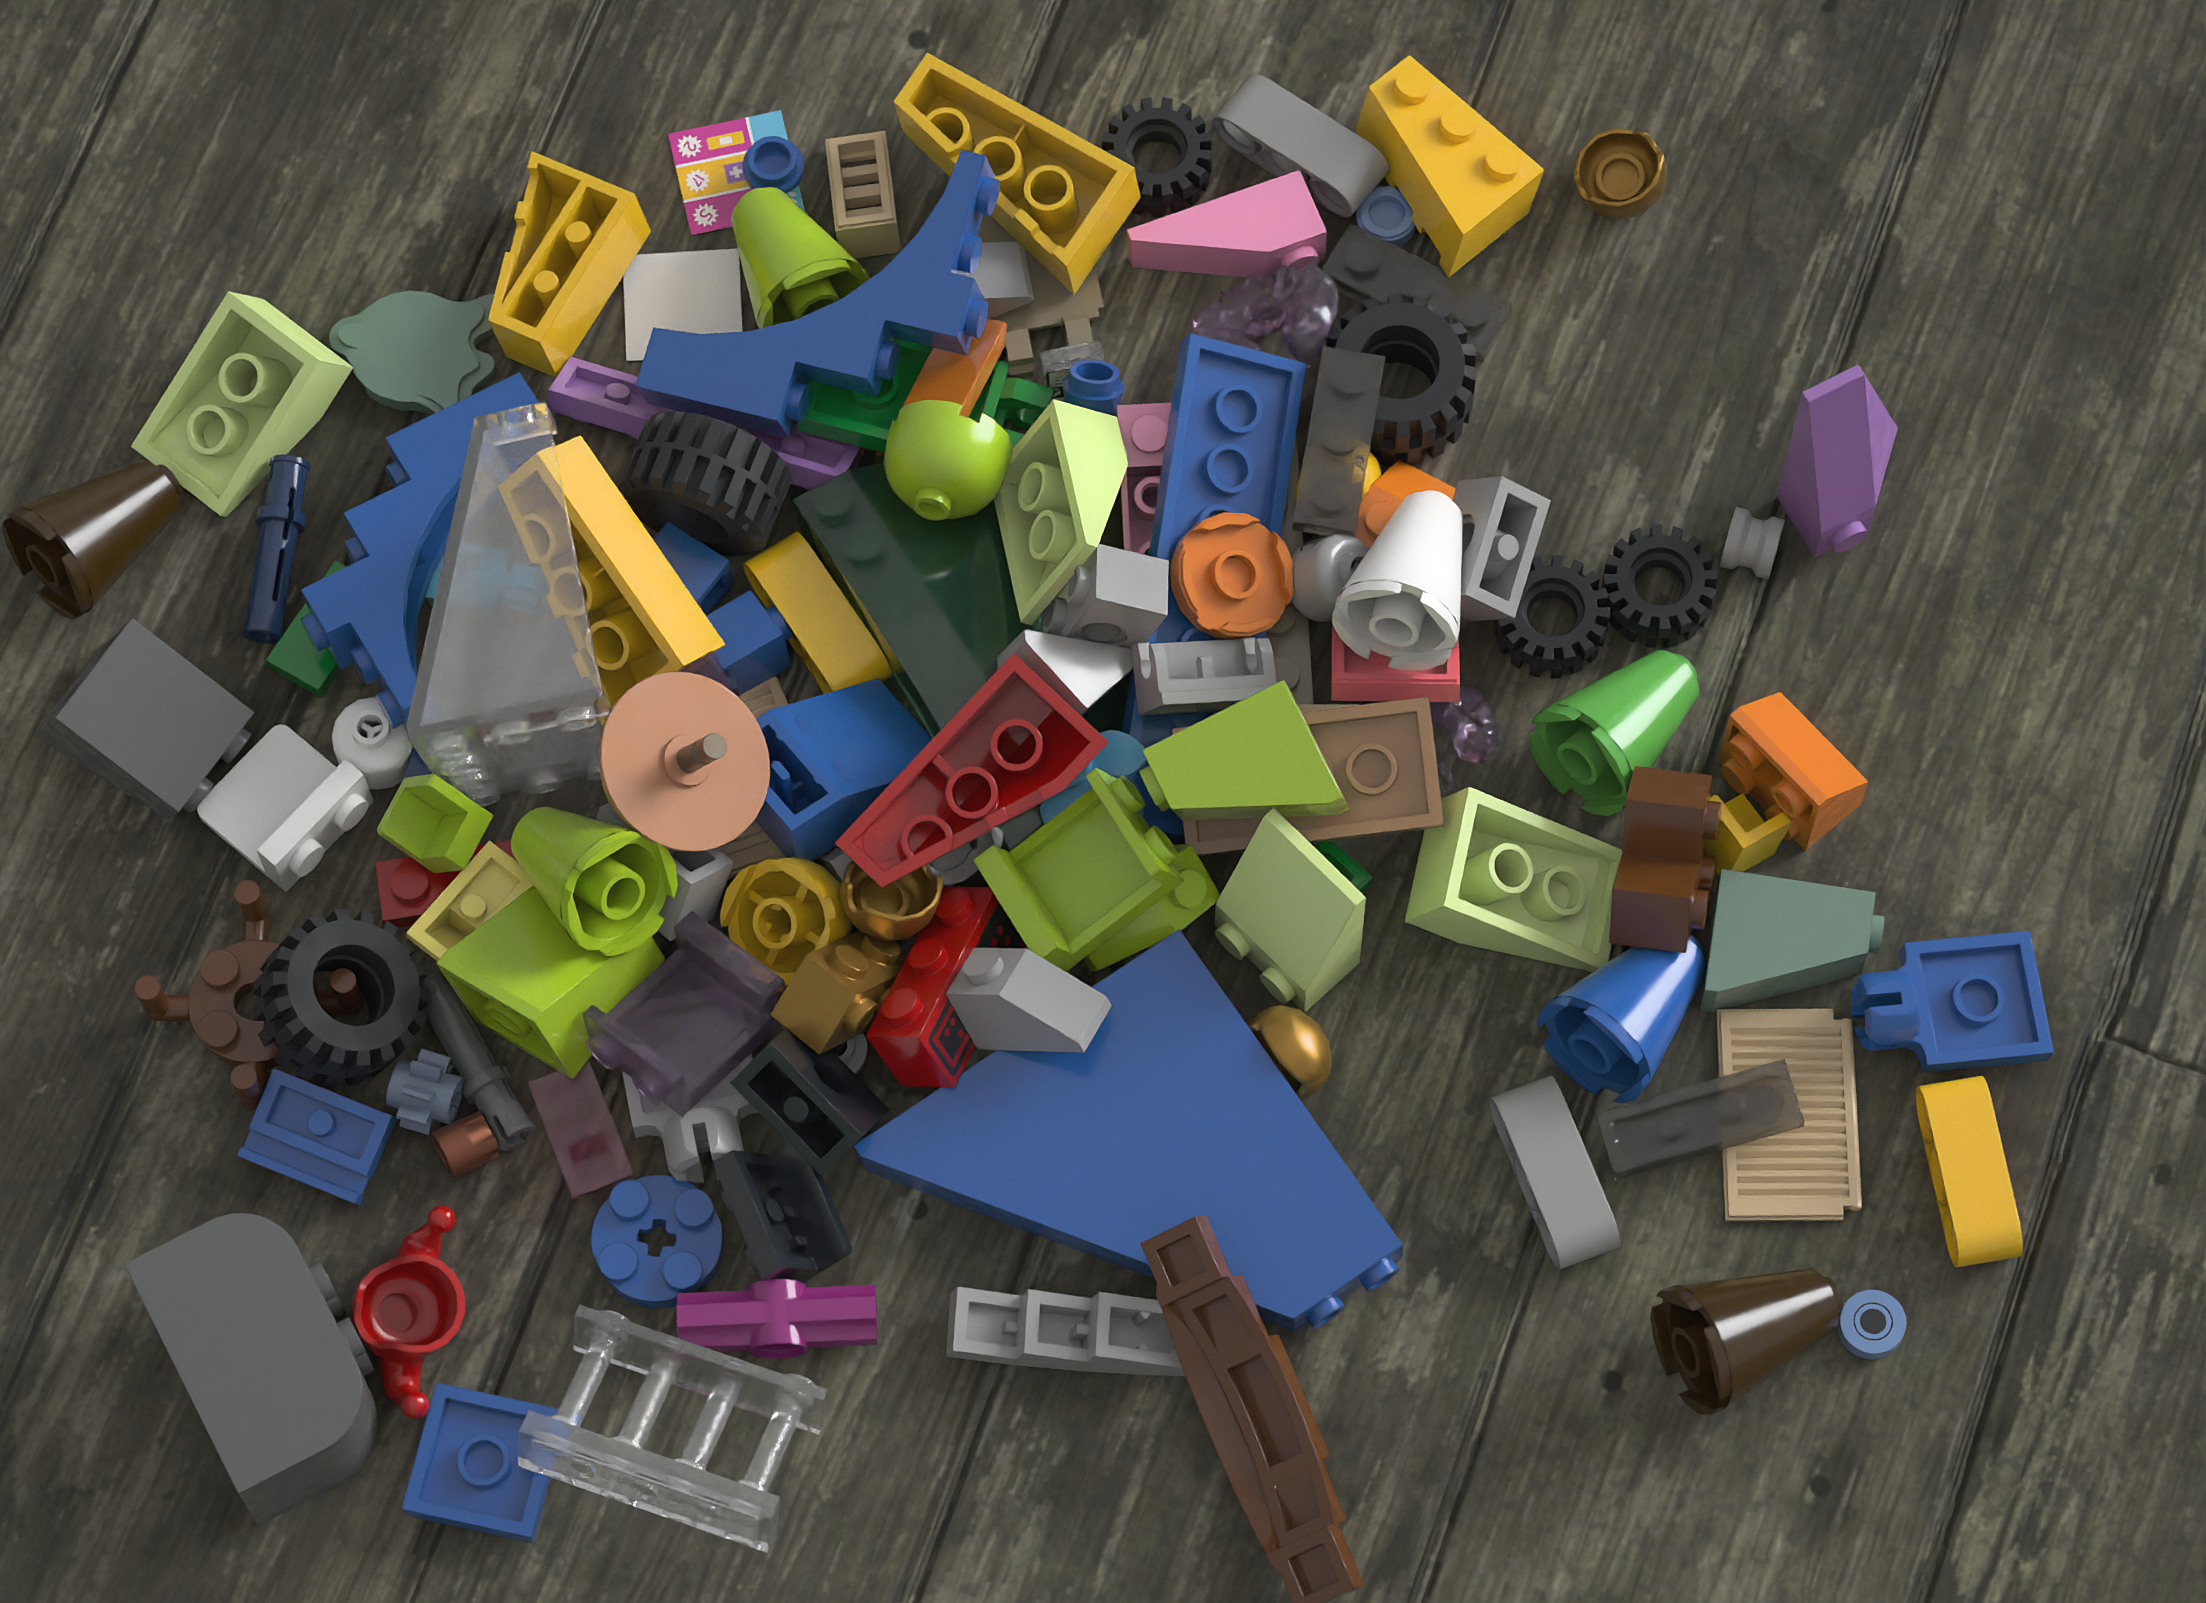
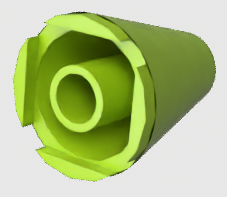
(789, 258)
(596, 877)

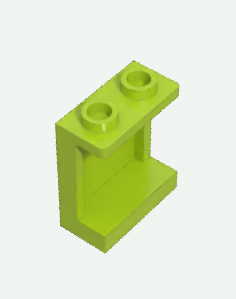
(1083, 872)

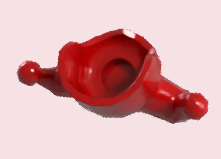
(410, 1310)

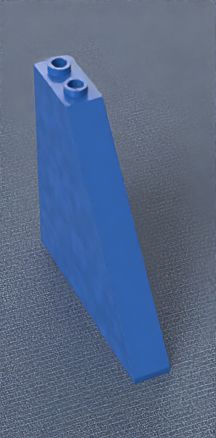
(1145, 1130)

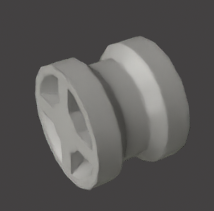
(1752, 543)

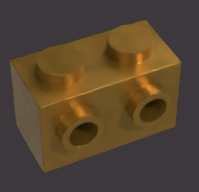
(839, 990)

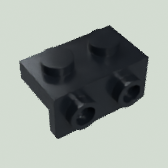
(782, 1213)

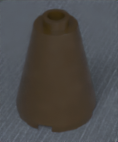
(91, 533)
(1740, 1331)

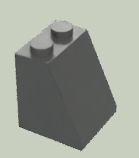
(147, 721)

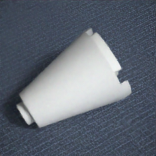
(1407, 587)

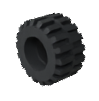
(1429, 343)
(706, 481)
(307, 1032)

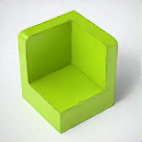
(434, 823)

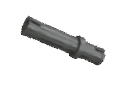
(485, 1081)

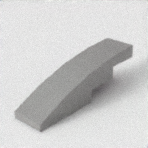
(1062, 1332)

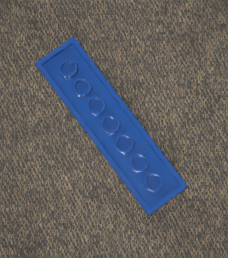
(1222, 454)

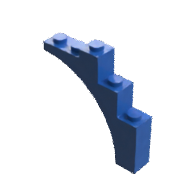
(919, 298)
(397, 541)

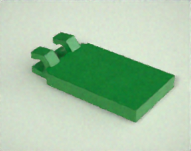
(867, 419)

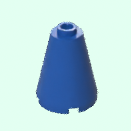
(1622, 1018)

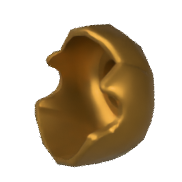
(1620, 173)
(890, 911)
(1295, 1047)

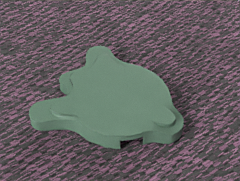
(417, 349)

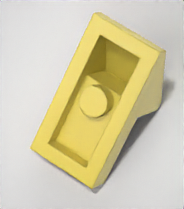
(469, 901)

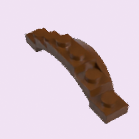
(1253, 1412)

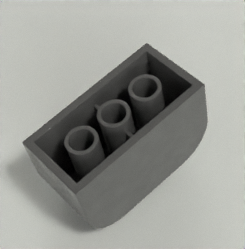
(262, 1358)

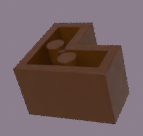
(1664, 861)

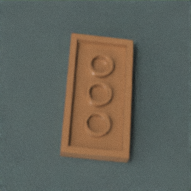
(1382, 766)

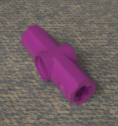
(779, 1318)

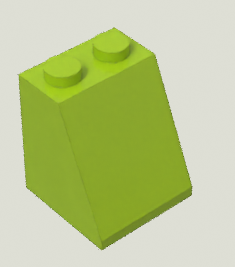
(1244, 764)
(534, 982)

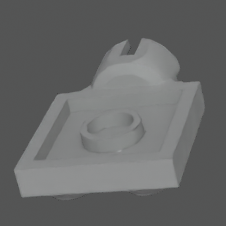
(706, 1127)

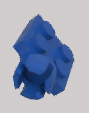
(1958, 1003)

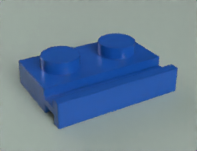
(317, 1136)

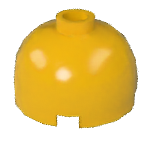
(784, 912)

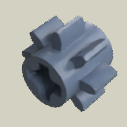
(425, 1091)

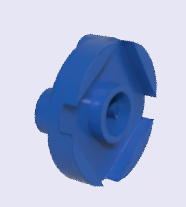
(635, 1210)

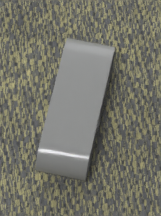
(1291, 135)
(1554, 1172)

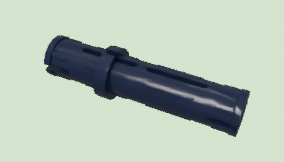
(279, 526)

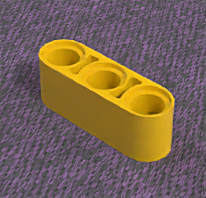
(820, 618)
(1969, 1171)

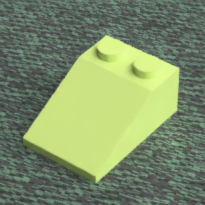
(239, 400)
(1058, 499)
(1514, 883)
(1291, 914)

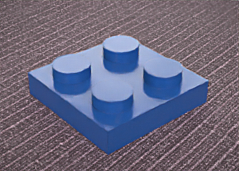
(470, 1467)

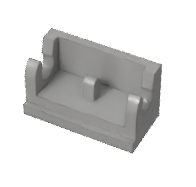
(1200, 674)

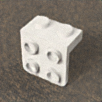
(285, 805)

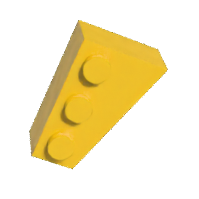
(1447, 162)
(563, 262)

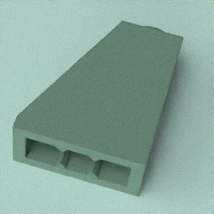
(1784, 937)

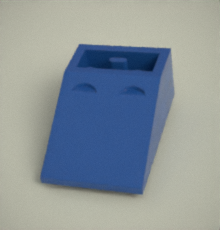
(832, 763)

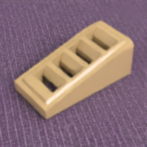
(865, 230)

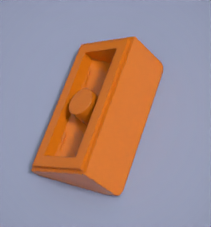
(958, 376)

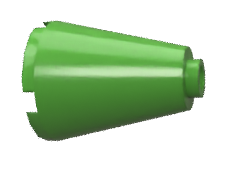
(1611, 727)

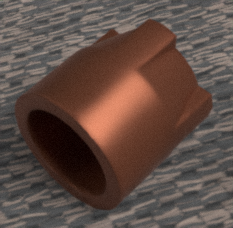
(465, 1144)

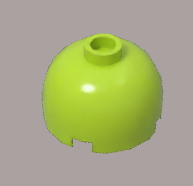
(945, 459)

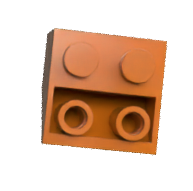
(1789, 768)

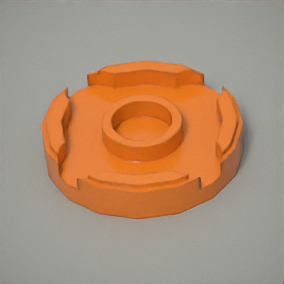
(1232, 576)

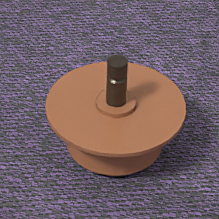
(684, 762)

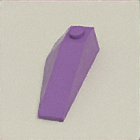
(1836, 462)

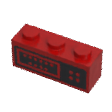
(917, 1024)

